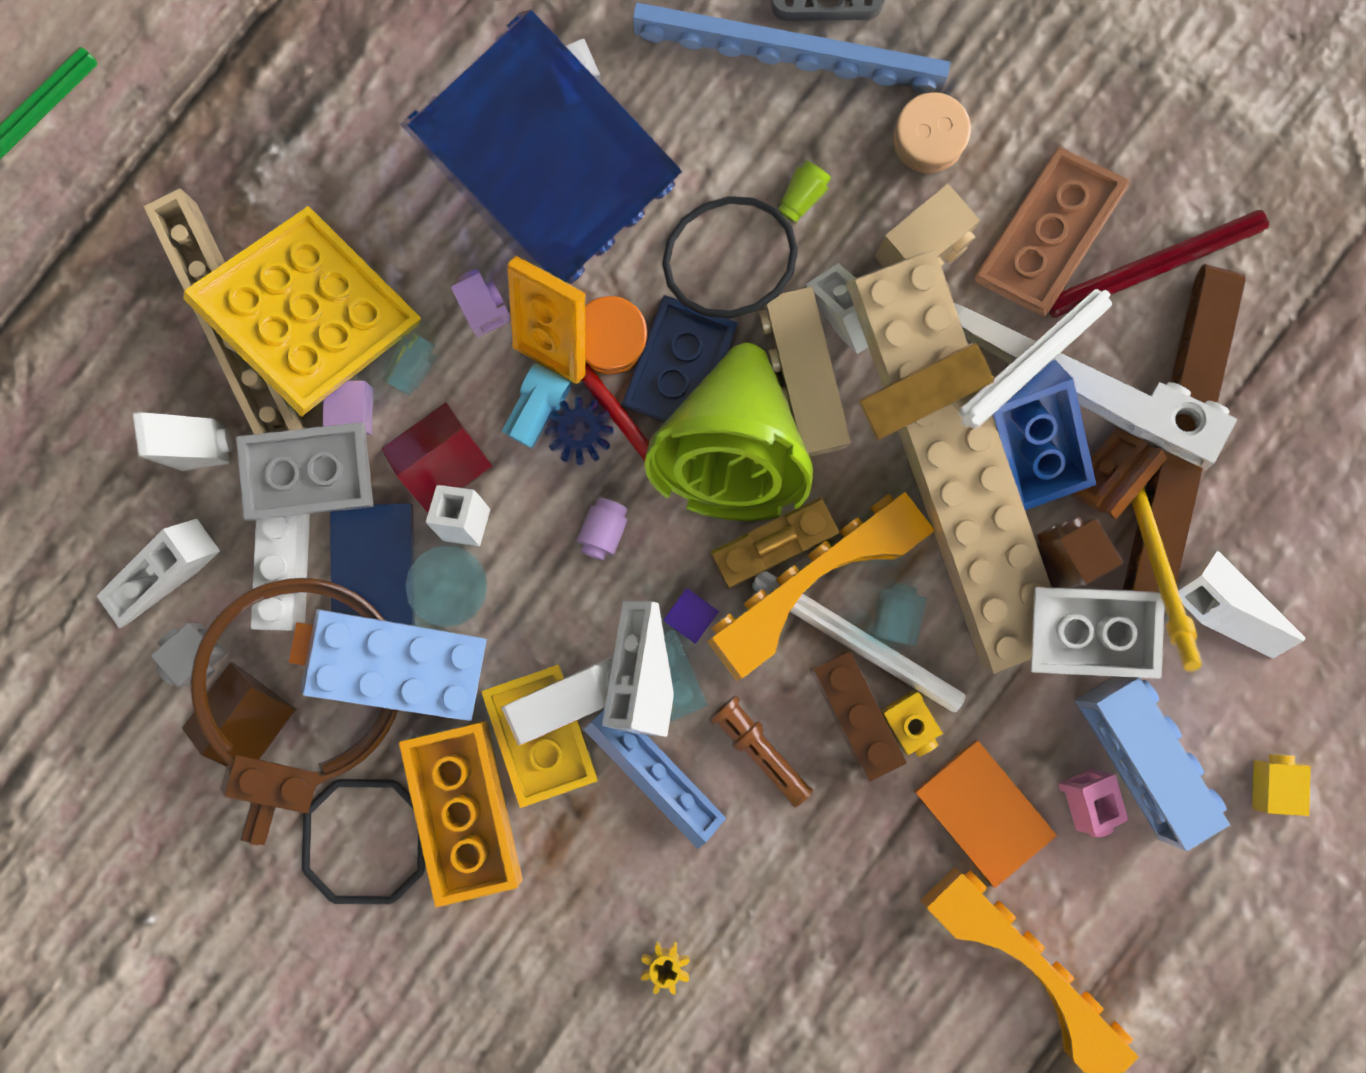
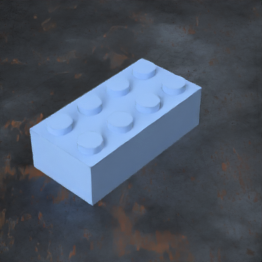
(393, 665)
(1153, 762)

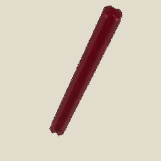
(1163, 260)

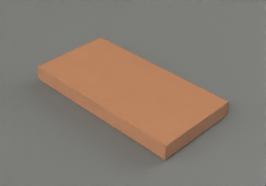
(1051, 231)

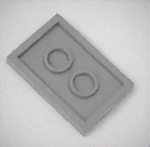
(304, 471)

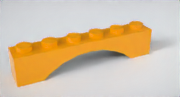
(755, 634)
(970, 916)

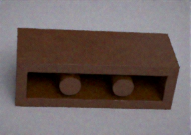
(1076, 552)
(858, 716)

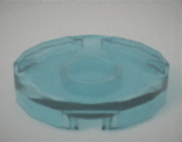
(446, 586)

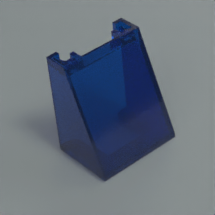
(542, 150)

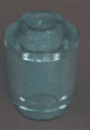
(410, 364)

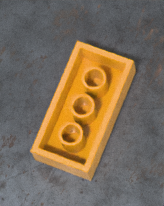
(461, 813)

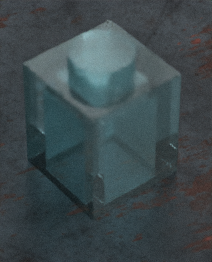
(899, 615)

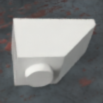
(836, 304)

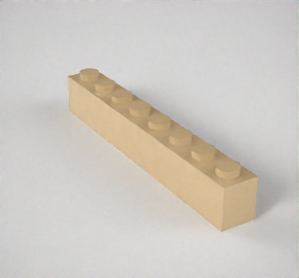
(193, 257)

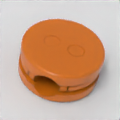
(613, 335)

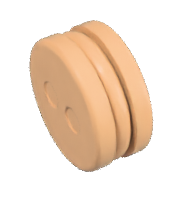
(931, 133)

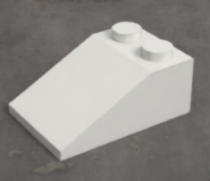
(1097, 632)

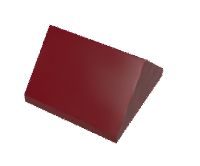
(434, 454)

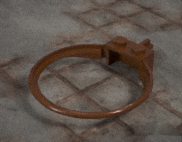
(266, 782)

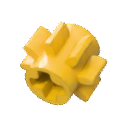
(671, 977)

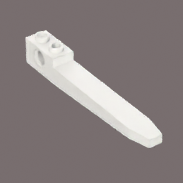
(1126, 407)

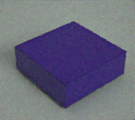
(691, 615)

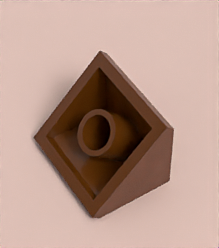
(244, 713)

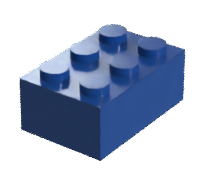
(1045, 438)

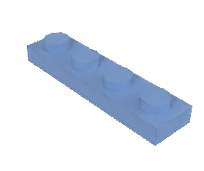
(659, 780)

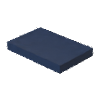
(676, 358)
(373, 556)

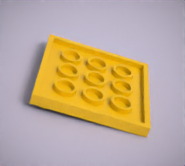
(302, 310)

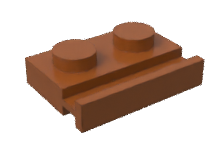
(1120, 472)

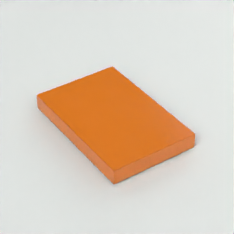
(985, 813)

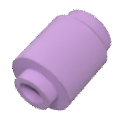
(602, 529)

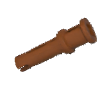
(748, 737)

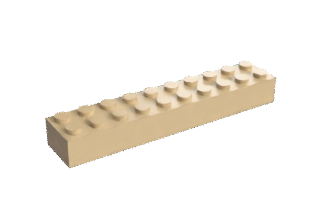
(956, 467)

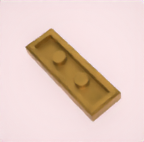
(926, 391)

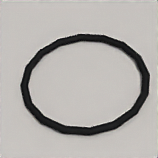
(742, 310)

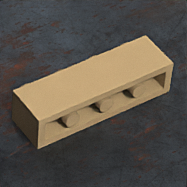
(805, 370)

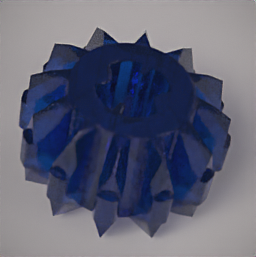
(569, 422)

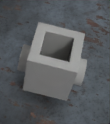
(178, 652)

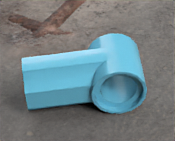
(539, 396)

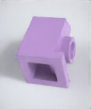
(480, 303)

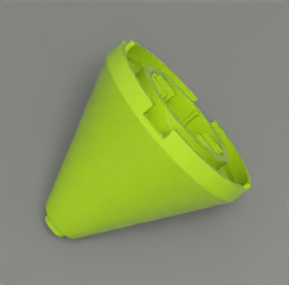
(733, 444)

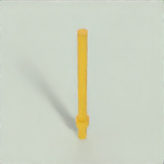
(1179, 627)

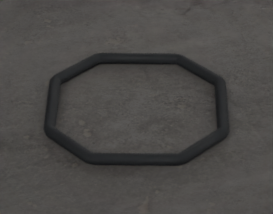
(306, 842)

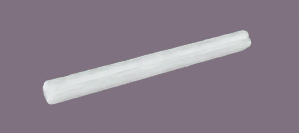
(1034, 359)
(868, 647)

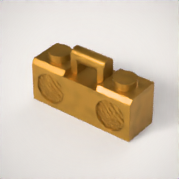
(774, 543)

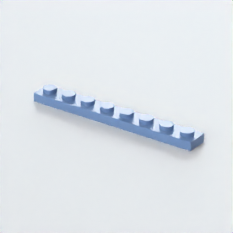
(778, 45)

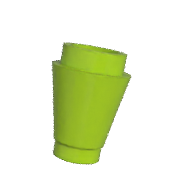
(804, 190)

